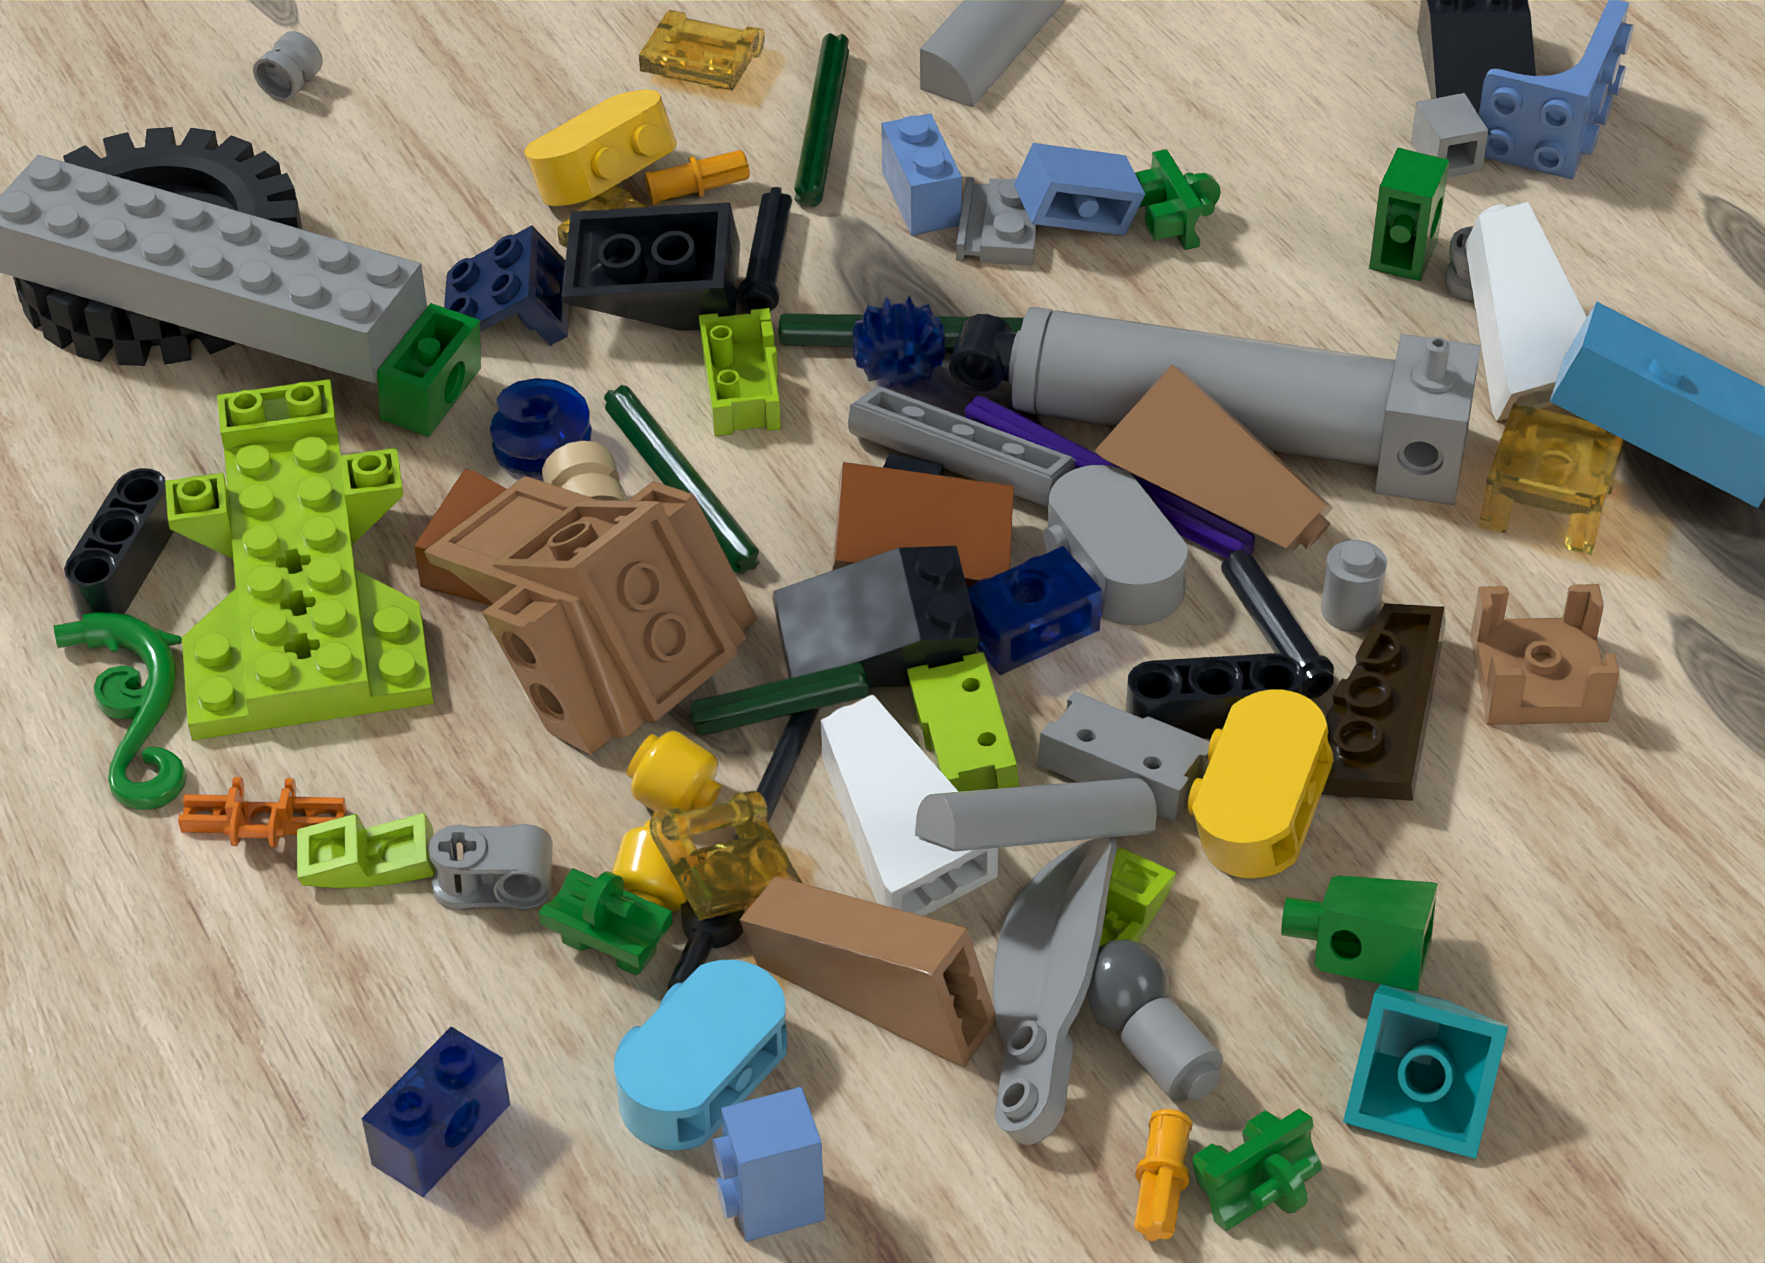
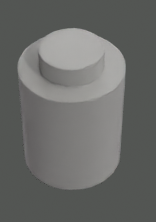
(1353, 585)
(1172, 1050)

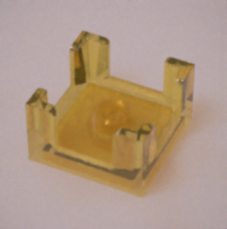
(1553, 466)

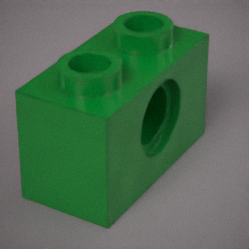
(1408, 214)
(429, 369)

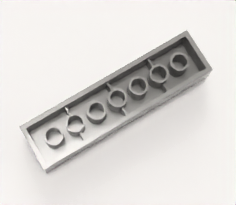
(208, 267)

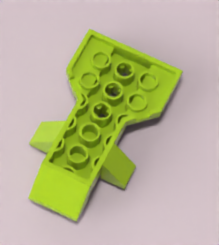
(302, 626)

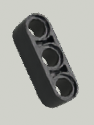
(120, 544)
(1201, 691)

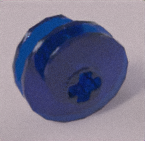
(535, 421)

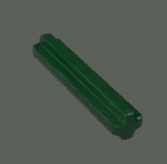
(779, 698)

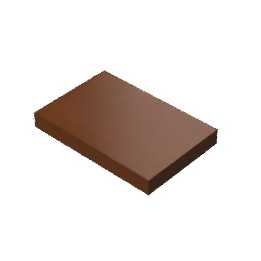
(904, 508)

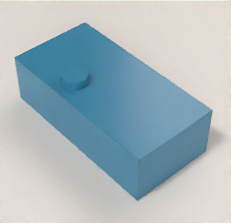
(1667, 401)

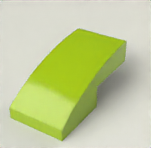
(352, 856)
(1134, 896)

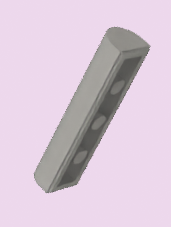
(958, 443)
(1036, 814)

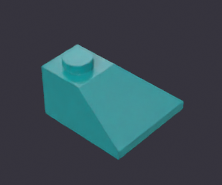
(1426, 1071)

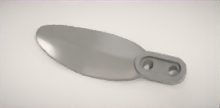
(1041, 982)

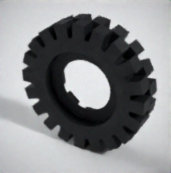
(196, 169)

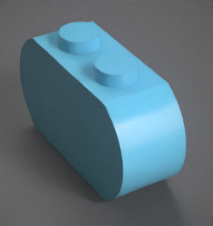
(700, 1053)

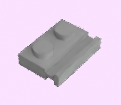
(995, 224)

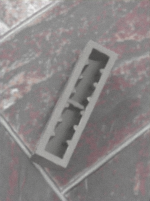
(979, 45)

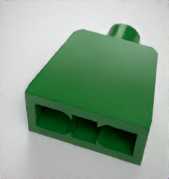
(1368, 928)

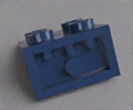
(512, 277)

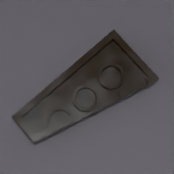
(1385, 705)

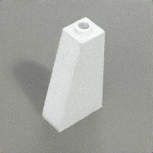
(1521, 307)
(879, 788)

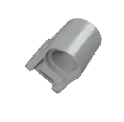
(497, 869)

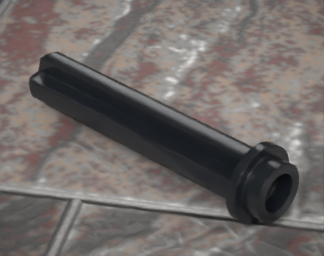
(759, 286)
(1276, 621)

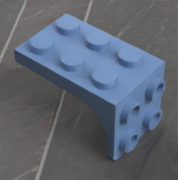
(1555, 117)

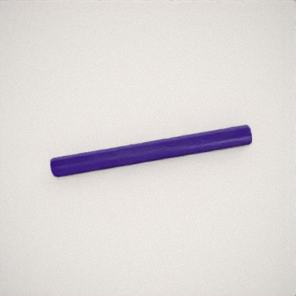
(1186, 517)

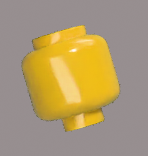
(673, 773)
(646, 871)

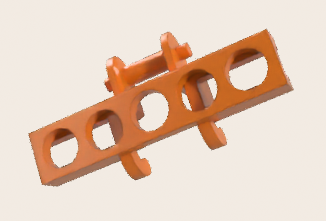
(241, 826)

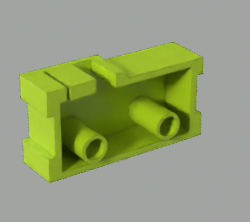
(740, 371)
(964, 724)

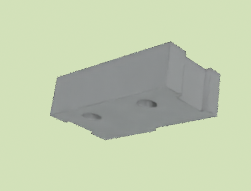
(1109, 744)

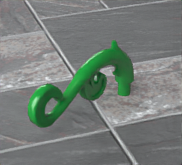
(145, 705)

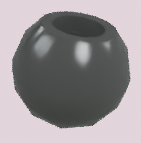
(1124, 981)

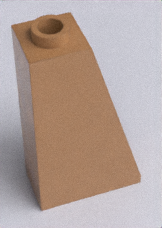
(1209, 458)
(875, 962)

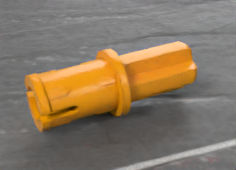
(697, 176)
(1162, 1174)

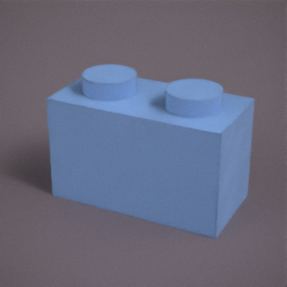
(921, 174)
(1079, 189)
(770, 1164)

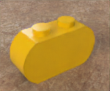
(600, 147)
(1262, 783)

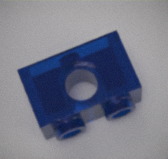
(1034, 609)
(436, 1111)

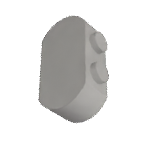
(1119, 542)

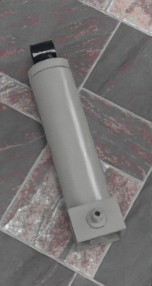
(1295, 399)

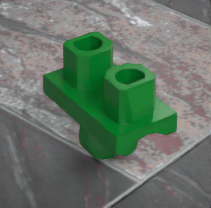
(1176, 199)
(607, 918)
(1262, 1170)

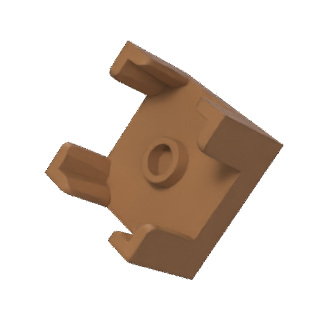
(1543, 665)

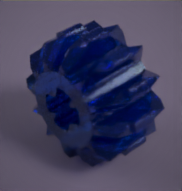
(898, 342)

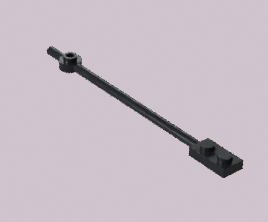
(727, 928)

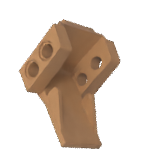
(601, 601)

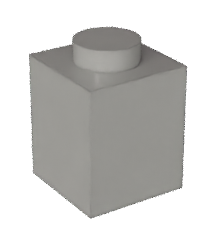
(1452, 131)

